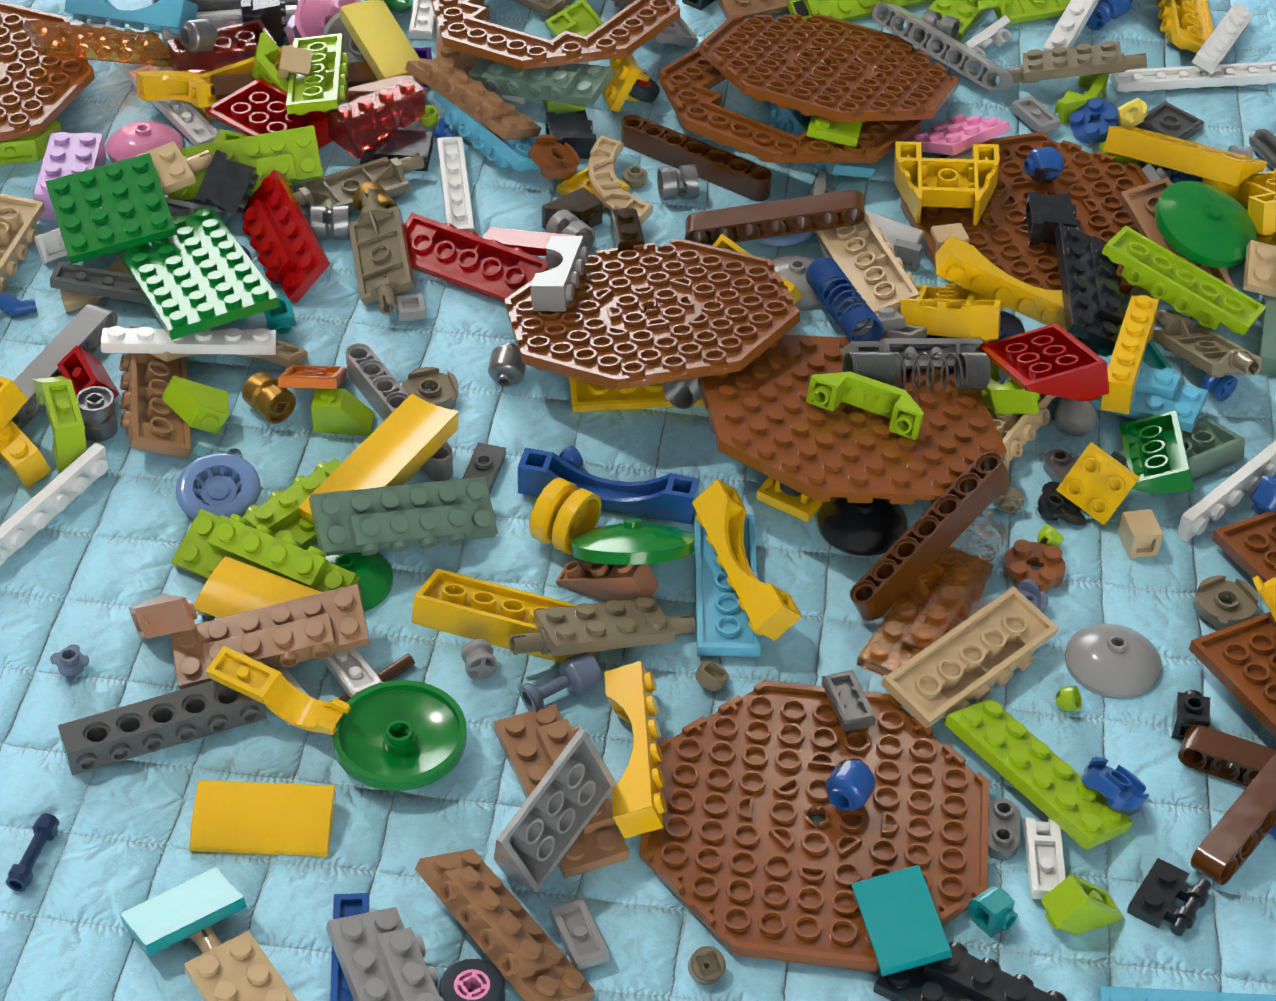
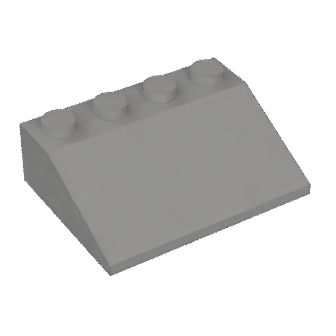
(554, 814)

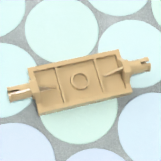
(174, 169)
(234, 970)

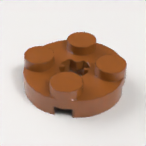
(554, 158)
(1047, 559)

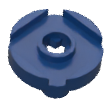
(1082, 120)
(1118, 784)

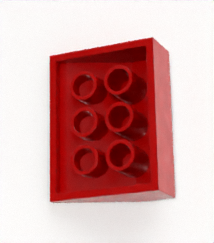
(262, 110)
(1051, 363)

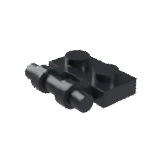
(1160, 890)

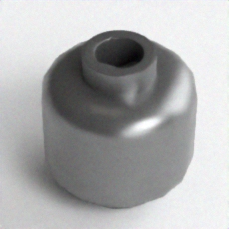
(198, 35)
(506, 365)

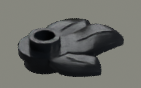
(1055, 505)

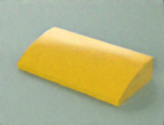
(242, 588)
(262, 818)

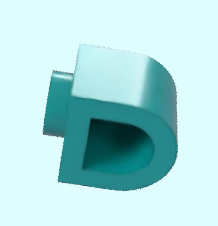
(282, 317)
(992, 911)

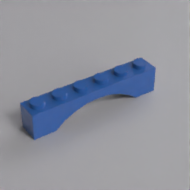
(659, 498)

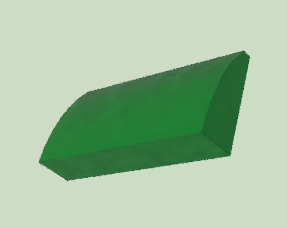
(1157, 453)

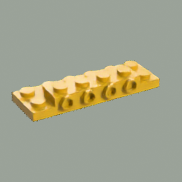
(1185, 22)

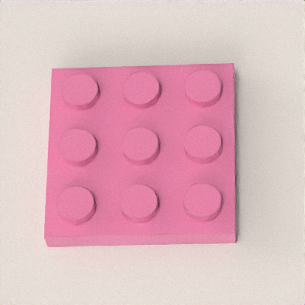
(959, 134)

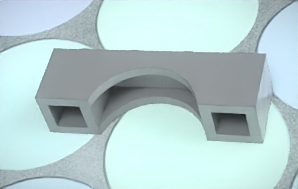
(565, 261)

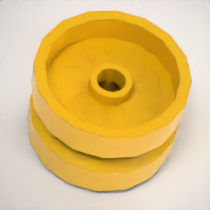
(563, 513)

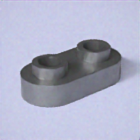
(1058, 464)
(1003, 823)

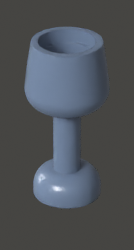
(576, 674)

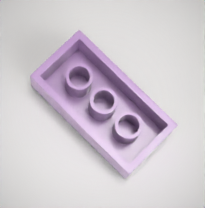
(64, 156)

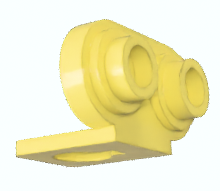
(1132, 113)

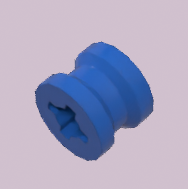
(1099, 19)
(1221, 387)

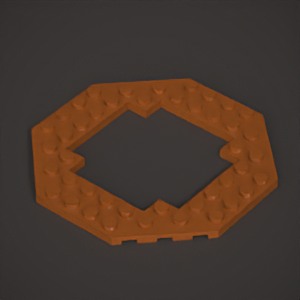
(465, 31)
(696, 106)

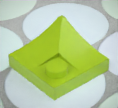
(576, 18)
(838, 132)

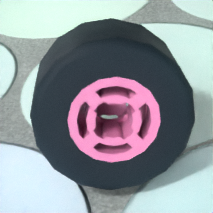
(472, 982)

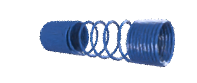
(836, 294)

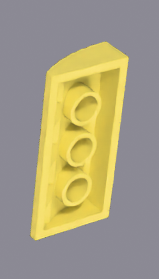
(378, 38)

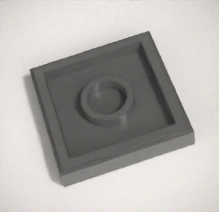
(1171, 121)

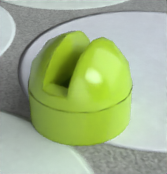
(431, 116)
(1050, 536)
(1069, 699)

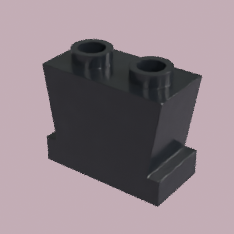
(270, 14)
(573, 129)
(227, 183)
(1045, 213)

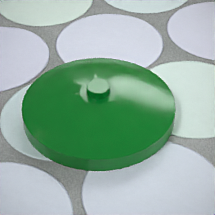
(1204, 224)
(633, 544)
(400, 735)

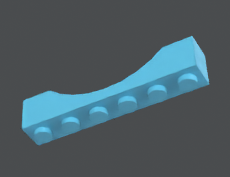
(159, 16)

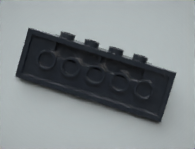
(1089, 287)
(961, 979)

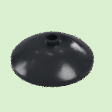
(861, 527)

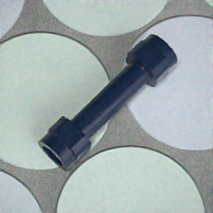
(21, 874)

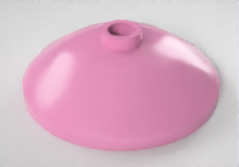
(314, 14)
(140, 138)

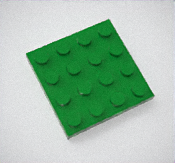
(110, 208)

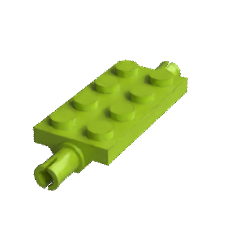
(1023, 10)

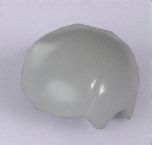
(1075, 416)

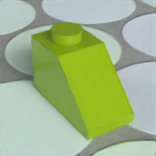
(197, 404)
(340, 413)
(1079, 906)

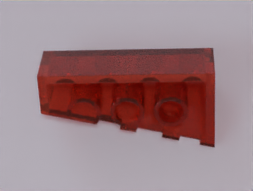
(232, 46)
(375, 116)

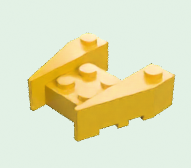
(946, 181)
(1257, 194)
(953, 312)

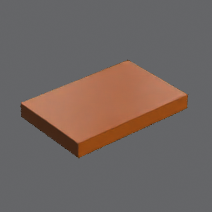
(312, 377)

